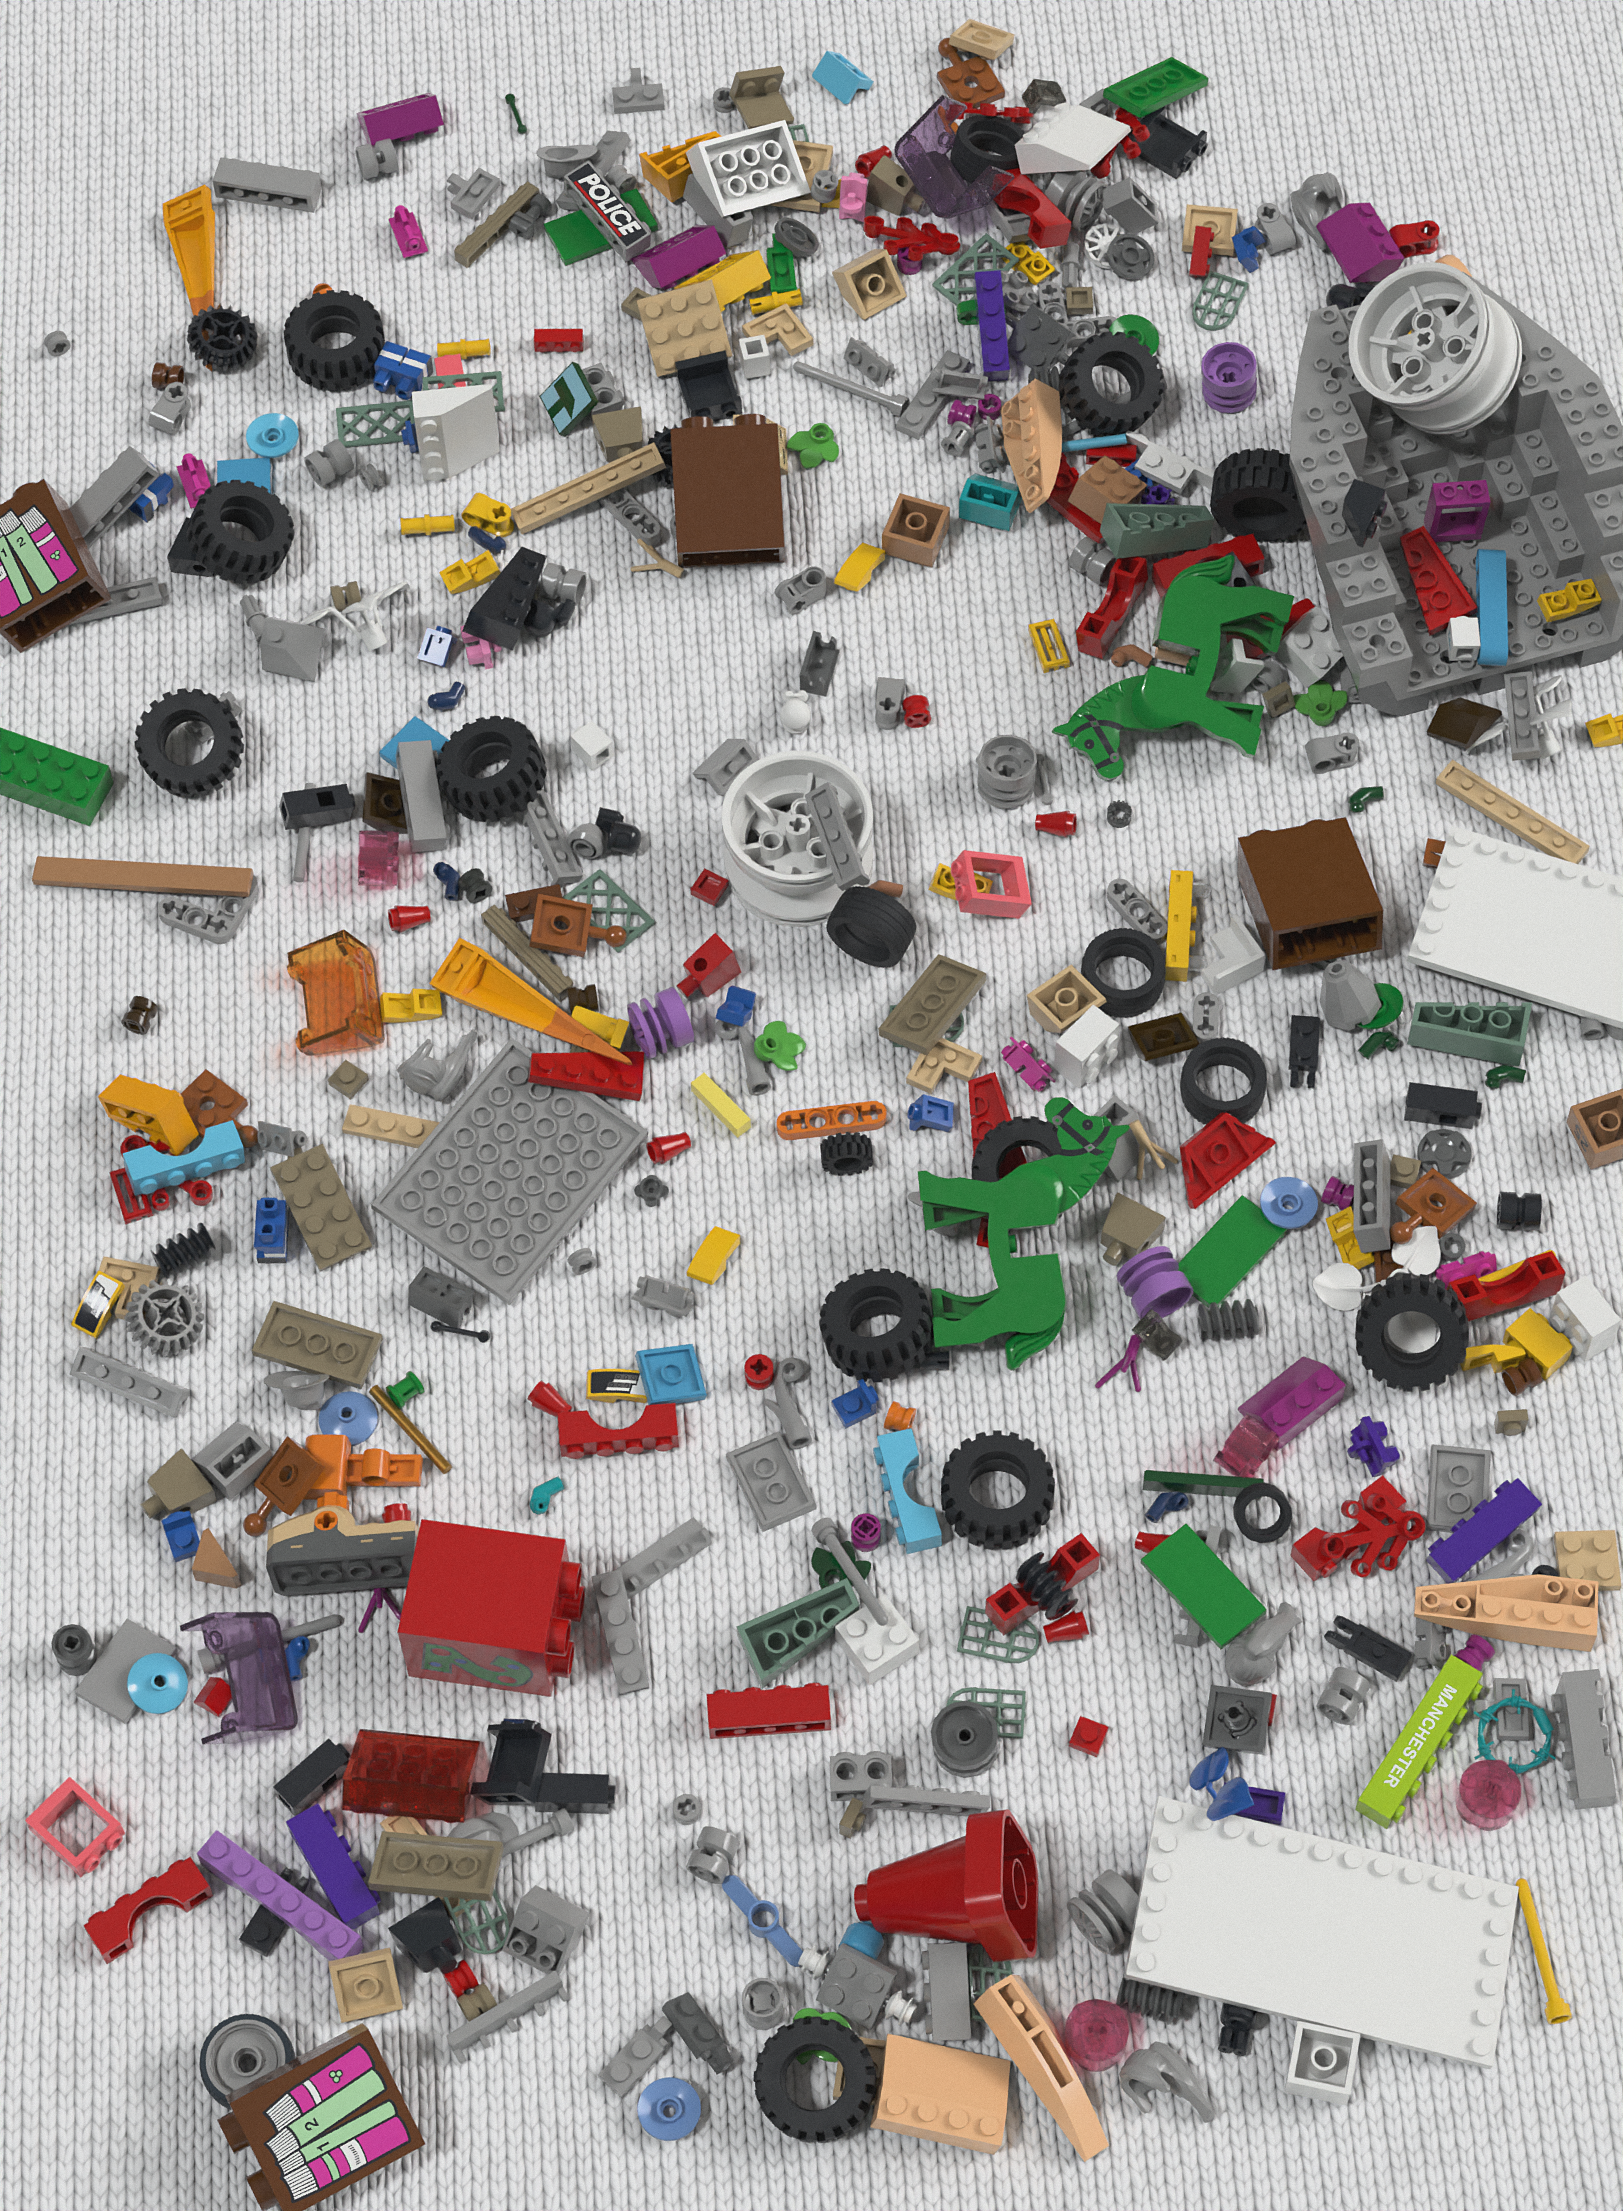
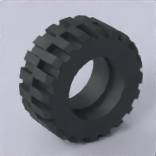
(326, 315)
(1132, 362)
(1256, 495)
(251, 508)
(169, 714)
(480, 745)
(1008, 1136)
(883, 1354)
(1412, 1368)
(1006, 1455)
(771, 2080)

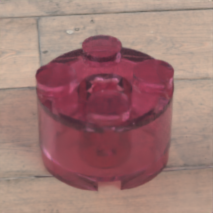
(378, 858)
(1246, 1446)
(1492, 1778)
(1100, 2017)

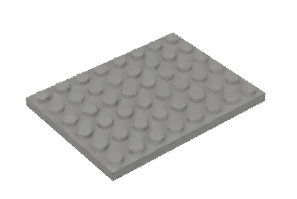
(508, 1173)

